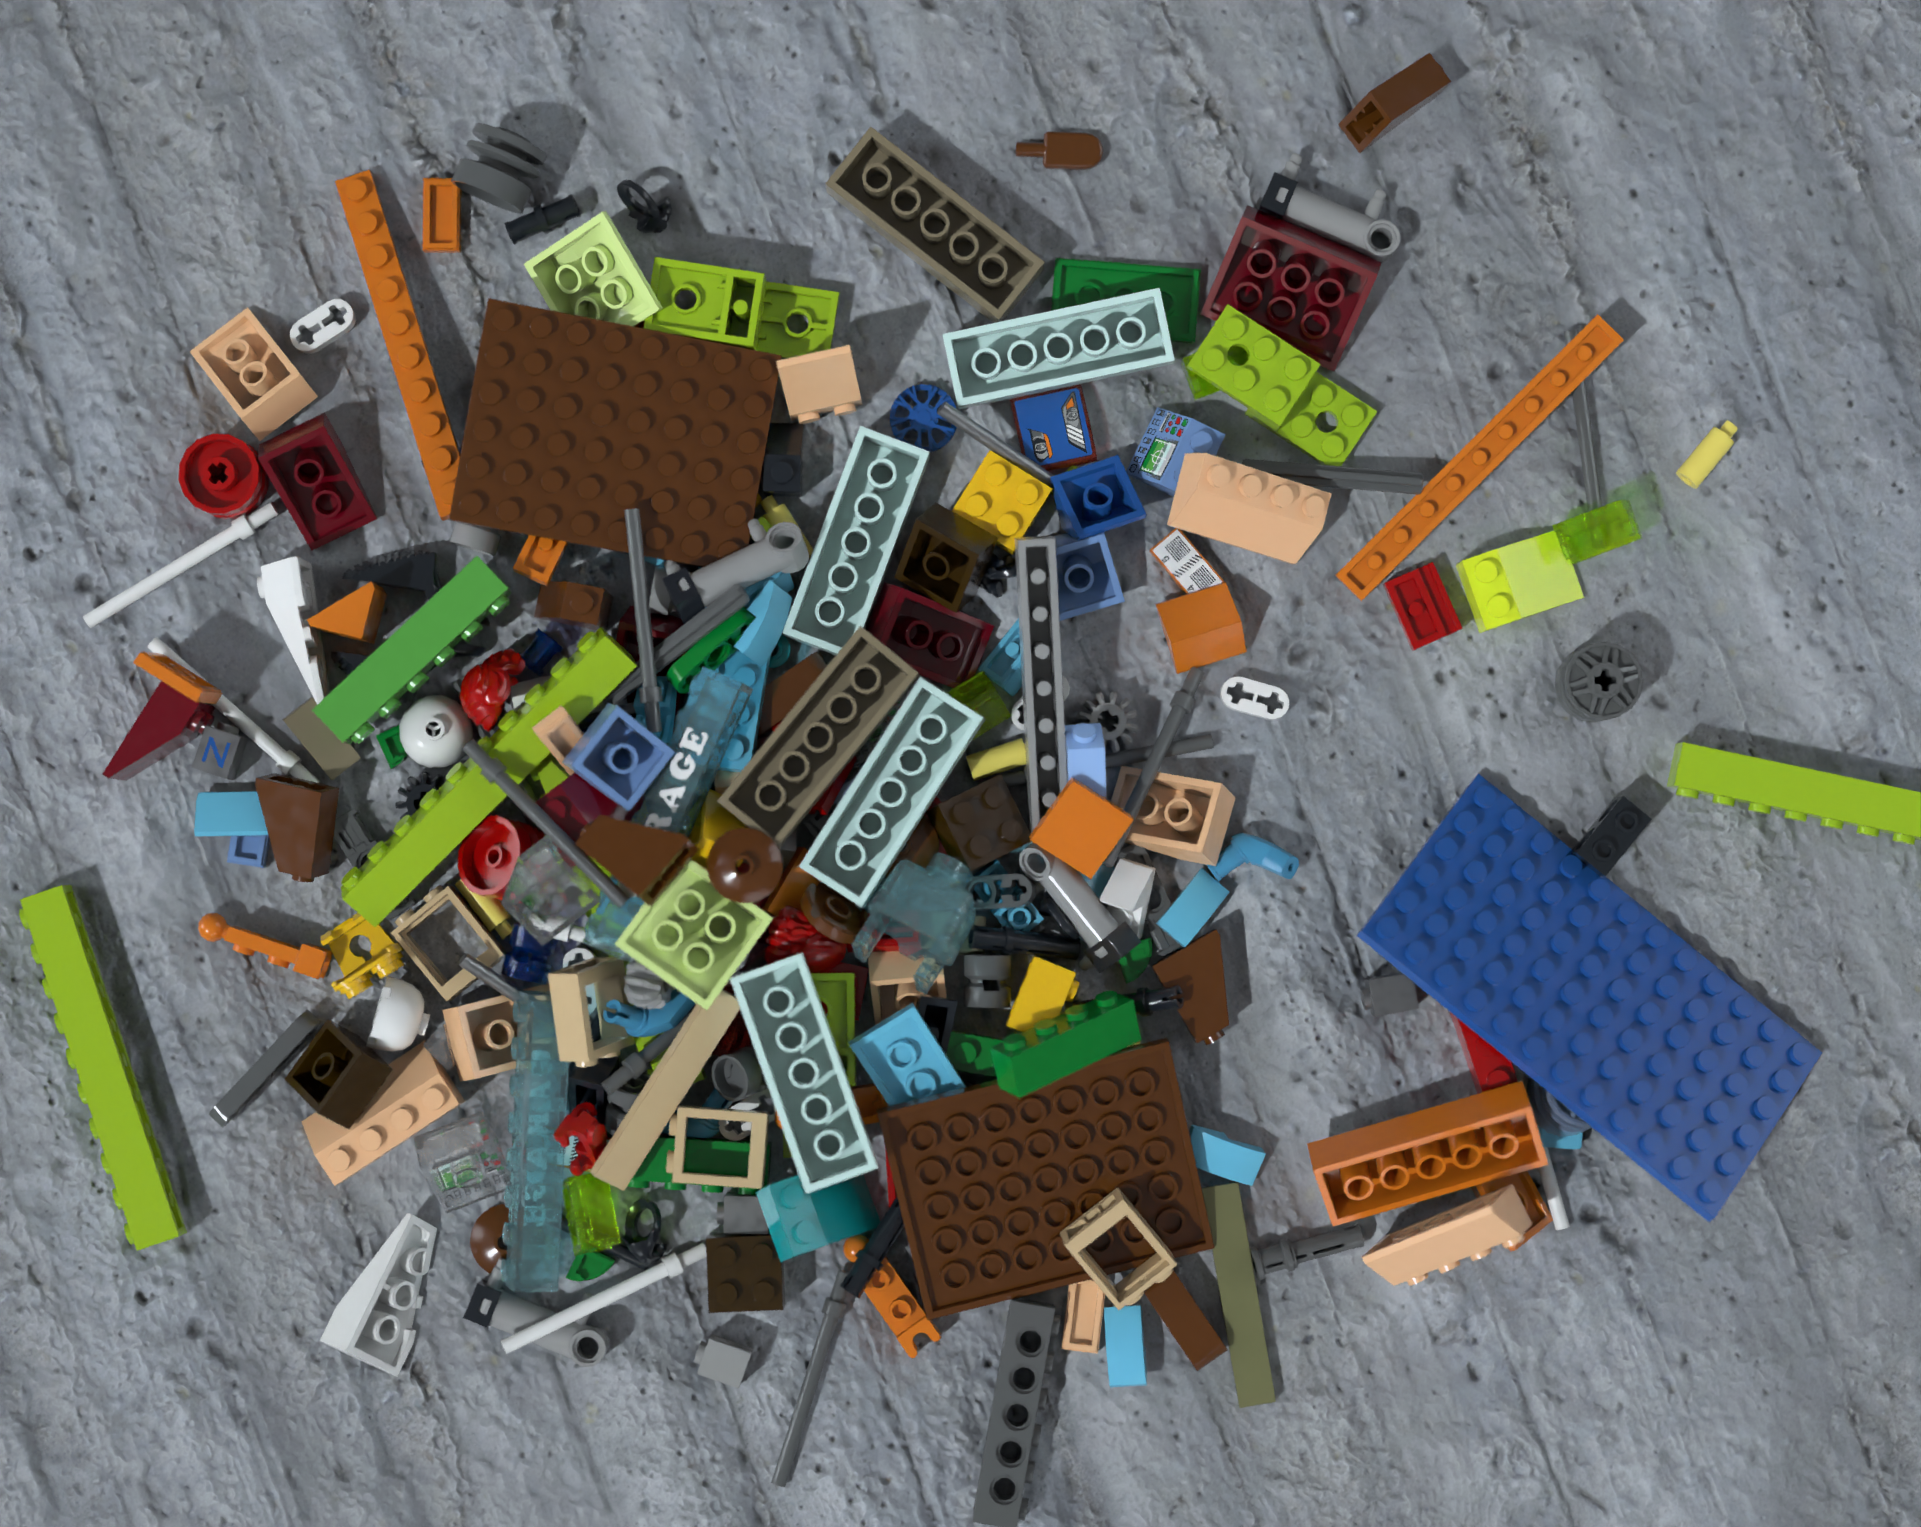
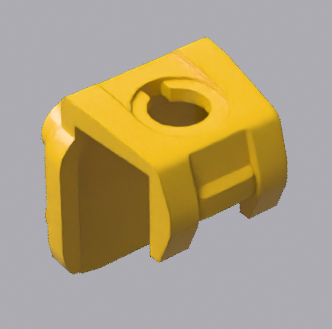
(356, 970)

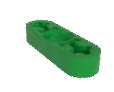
(710, 650)

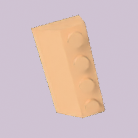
(1247, 507)
(407, 1102)
(1449, 1237)

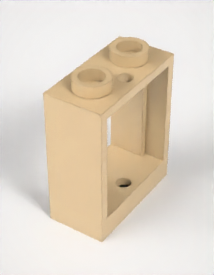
(411, 920)
(572, 1012)
(757, 1153)
(1095, 1223)

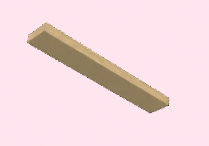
(664, 1091)

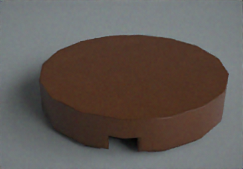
(832, 913)

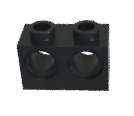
(1611, 835)

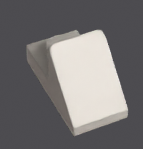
(1129, 893)

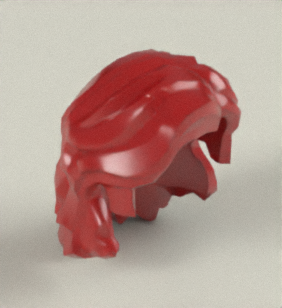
(488, 687)
(794, 935)

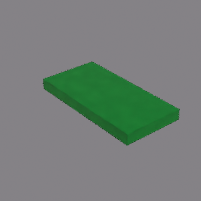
(1091, 281)

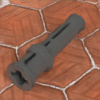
(1290, 1254)

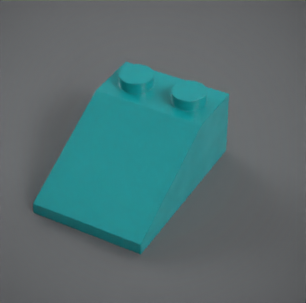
(818, 1218)

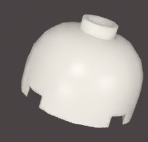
(445, 747)
(398, 1016)

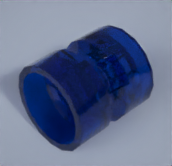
(517, 962)

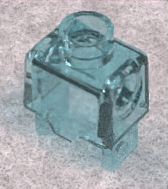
(924, 913)

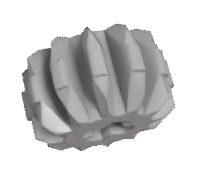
(1113, 711)
(645, 987)

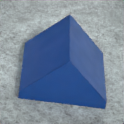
(1096, 498)

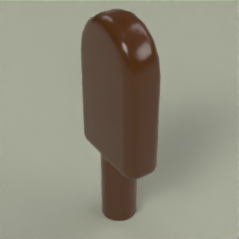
(1064, 150)

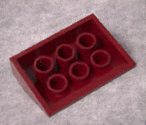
(1293, 285)

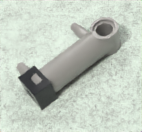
(1327, 217)
(772, 552)
(1081, 906)
(511, 1314)

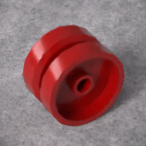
(202, 472)
(491, 853)

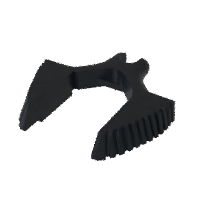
(406, 571)

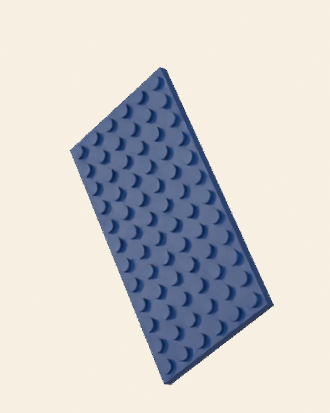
(1591, 996)

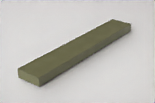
(1238, 1295)

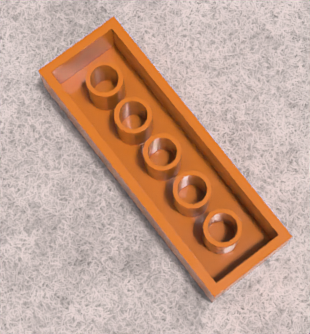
(1427, 1153)

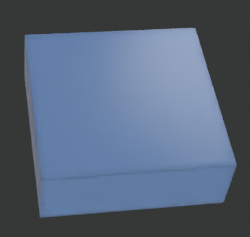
(249, 850)

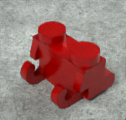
(590, 1133)

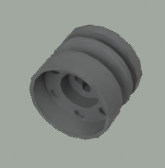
(499, 167)
(1588, 700)

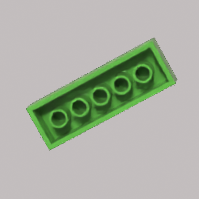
(412, 651)

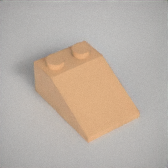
(253, 374)
(820, 384)
(1178, 816)
(483, 1035)

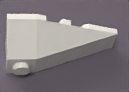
(292, 600)
(380, 1307)

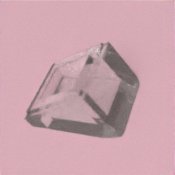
(440, 1047)

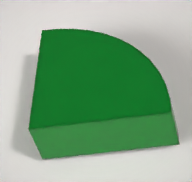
(392, 747)
(1136, 960)
(590, 1266)

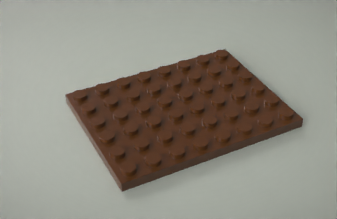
(611, 418)
(1001, 1175)

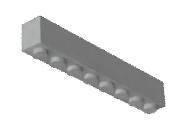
(1041, 672)

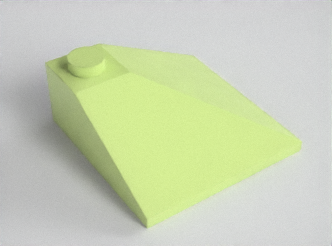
(594, 276)
(694, 935)

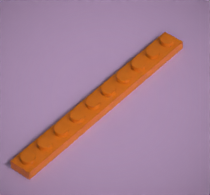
(402, 335)
(1479, 457)

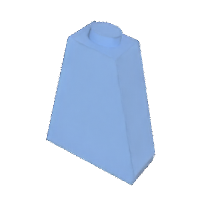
(1086, 755)

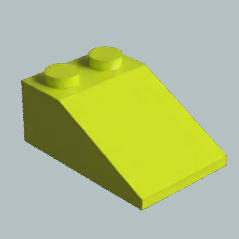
(1518, 581)

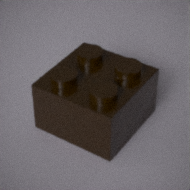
(946, 557)
(980, 824)
(338, 1074)
(744, 1273)

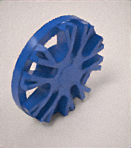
(922, 417)

